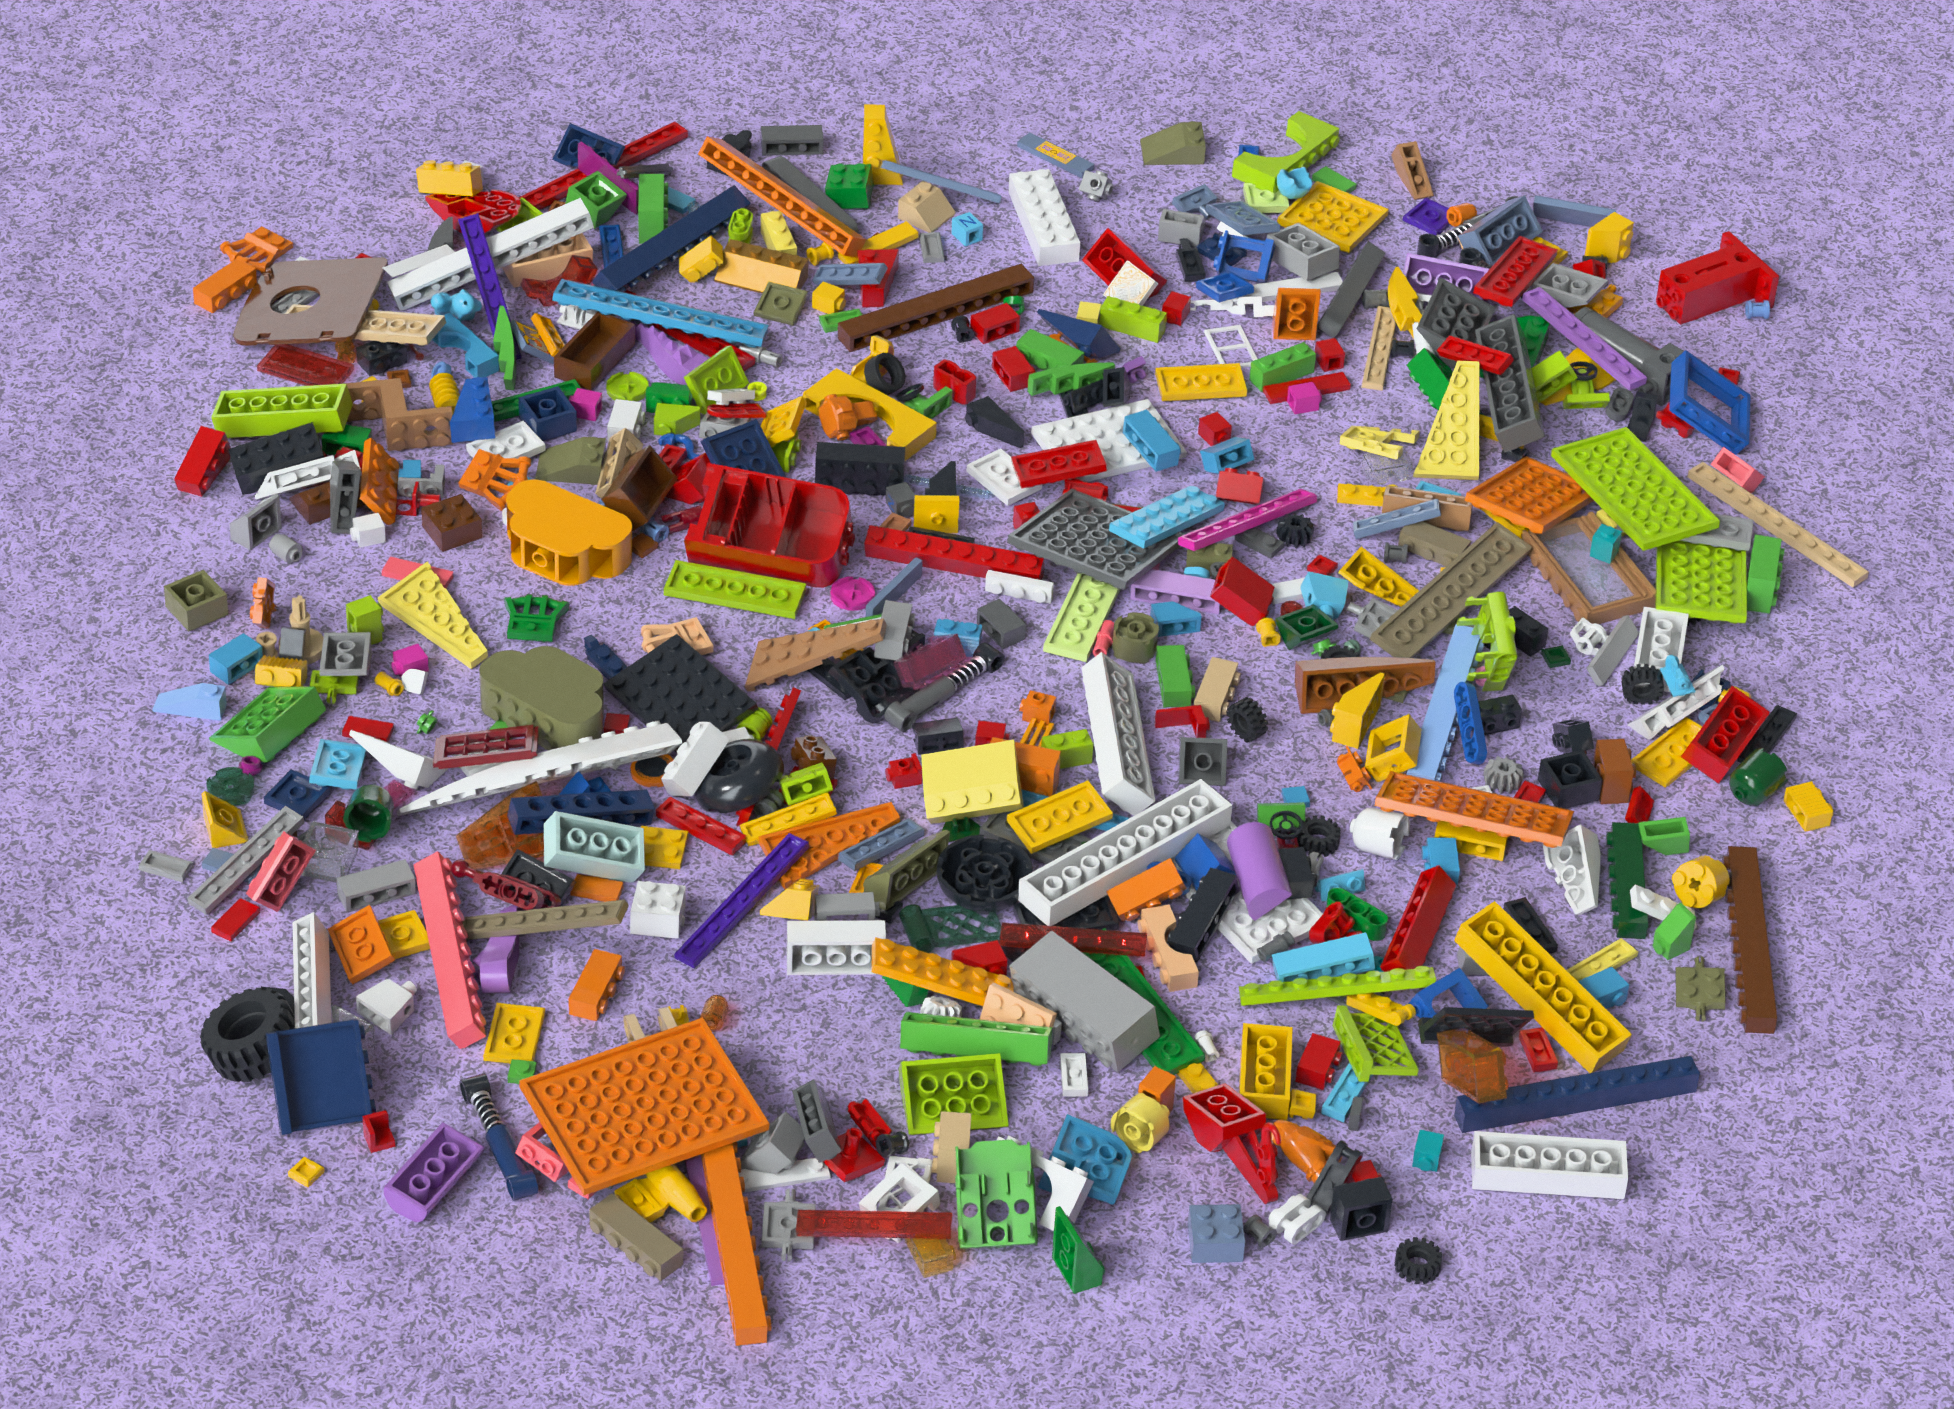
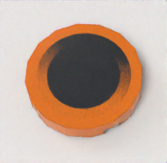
(650, 770)

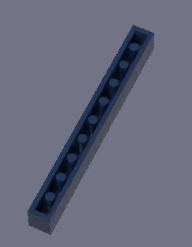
(671, 242)
(1580, 1094)

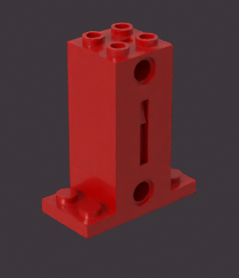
(1716, 282)

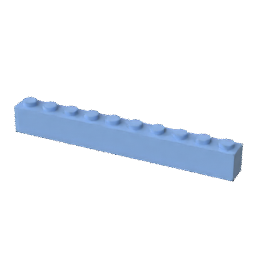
(1442, 714)

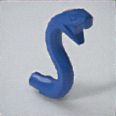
(672, 438)

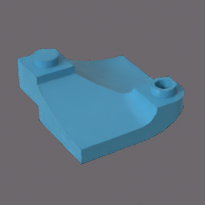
(1093, 1152)

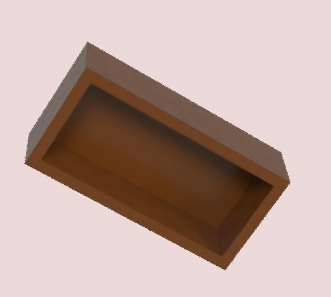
(594, 350)
(640, 487)

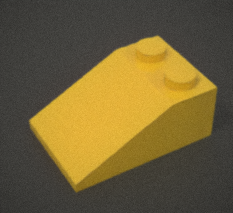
(1356, 712)

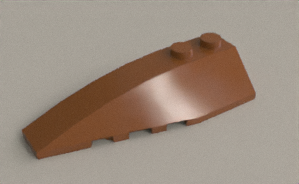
(1324, 681)

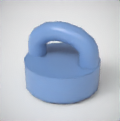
(441, 367)

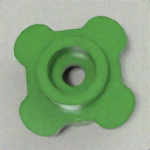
(1321, 646)
(426, 722)

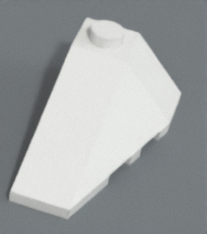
(401, 762)
(1577, 868)

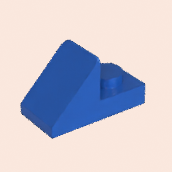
(579, 784)

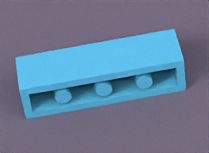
(1329, 958)

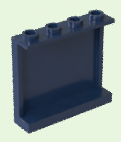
(320, 1075)

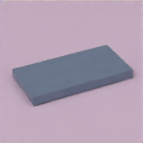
(1569, 211)
(1242, 218)

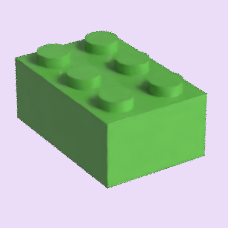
(652, 206)
(1764, 573)

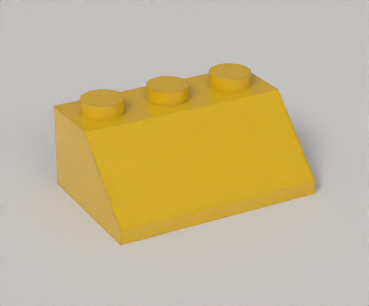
(794, 902)

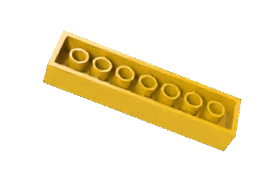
(1543, 987)

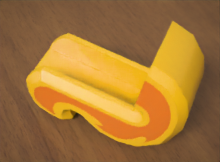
(877, 346)

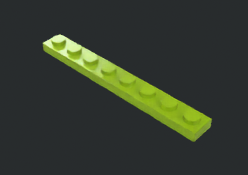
(1336, 986)

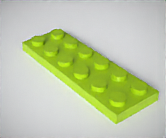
(735, 589)

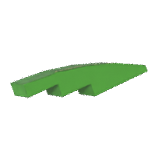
(505, 347)
(1066, 377)

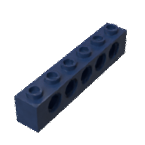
(622, 807)

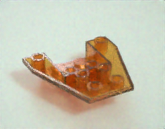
(491, 838)

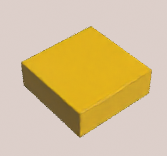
(306, 1172)

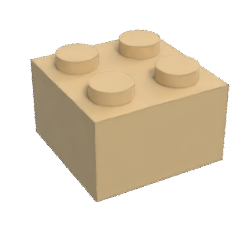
(952, 1132)

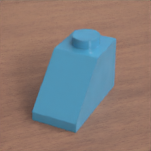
(1175, 619)

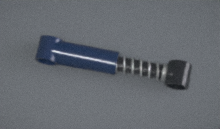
(519, 1179)

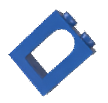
(1231, 241)
(1458, 985)

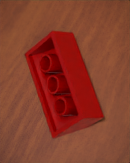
(1111, 254)

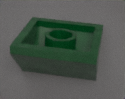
(1304, 626)

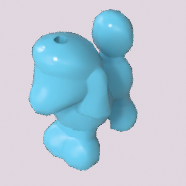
(459, 305)

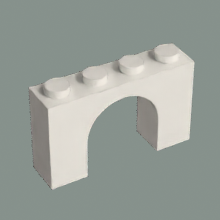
(1068, 1186)

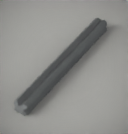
(628, 172)

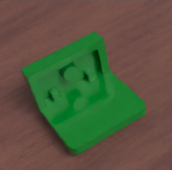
(667, 394)

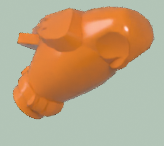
(1304, 1147)

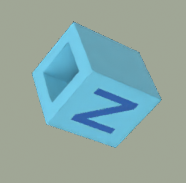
(967, 229)

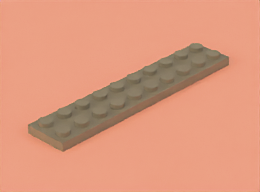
(1445, 595)

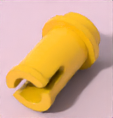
(392, 685)

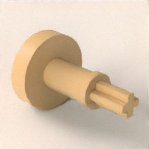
(313, 639)

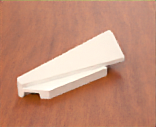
(301, 475)
(1678, 707)

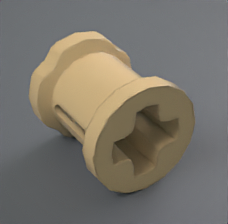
(267, 641)

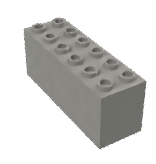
(1088, 1001)

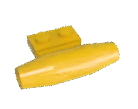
(660, 1189)

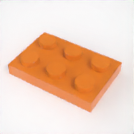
(361, 944)

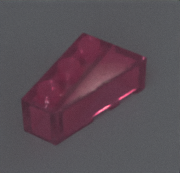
(929, 661)

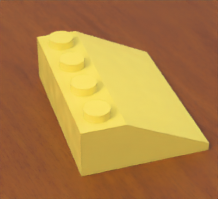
(971, 782)

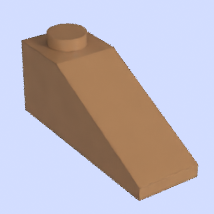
(1412, 170)

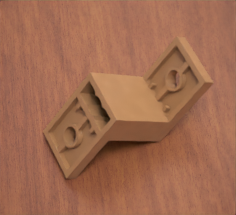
(401, 427)

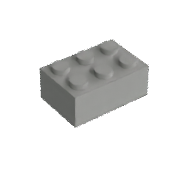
(1304, 251)

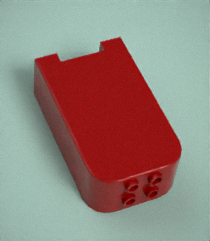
(771, 527)

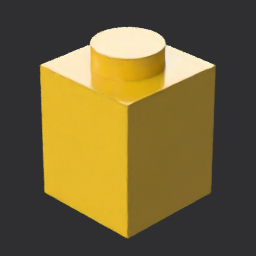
(828, 298)

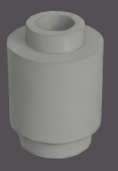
(285, 548)

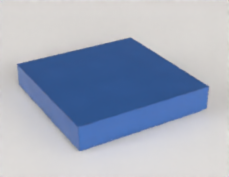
(1224, 287)

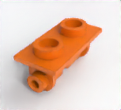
(1351, 764)

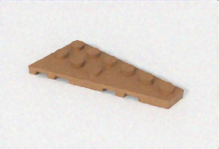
(807, 650)

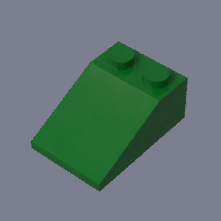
(1075, 1255)

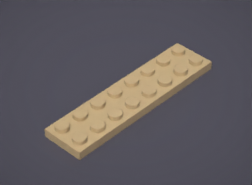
(394, 326)

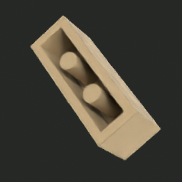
(1218, 688)

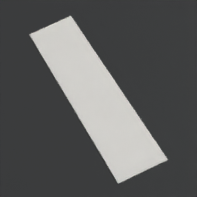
(418, 260)

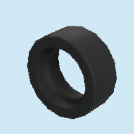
(894, 369)

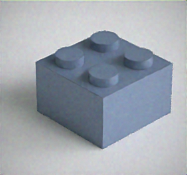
(1216, 1233)

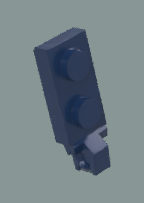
(603, 657)

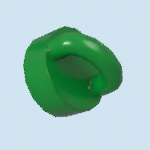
(1016, 301)

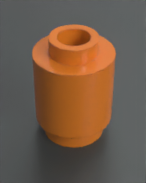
(1459, 213)

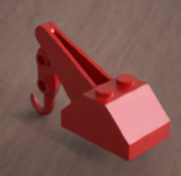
(1230, 1122)

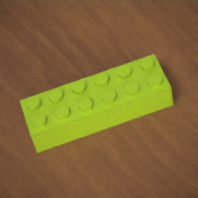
(282, 408)

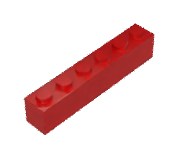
(1420, 920)

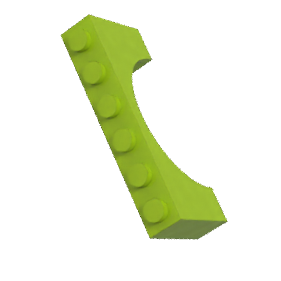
(1309, 132)

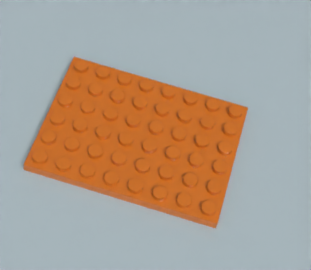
(643, 1106)

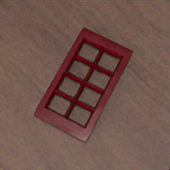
(529, 743)

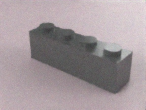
(816, 1121)

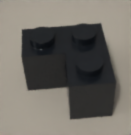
(1529, 633)

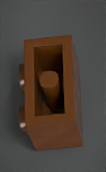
(812, 751)

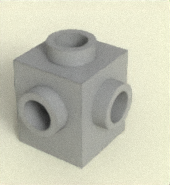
(1096, 185)

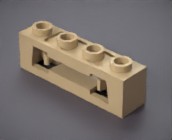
(625, 446)

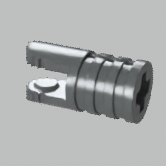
(1375, 298)

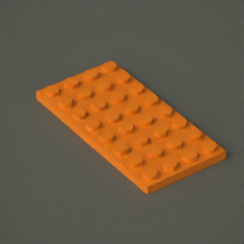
(1474, 809)

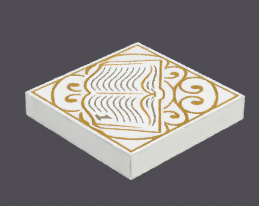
(1131, 285)

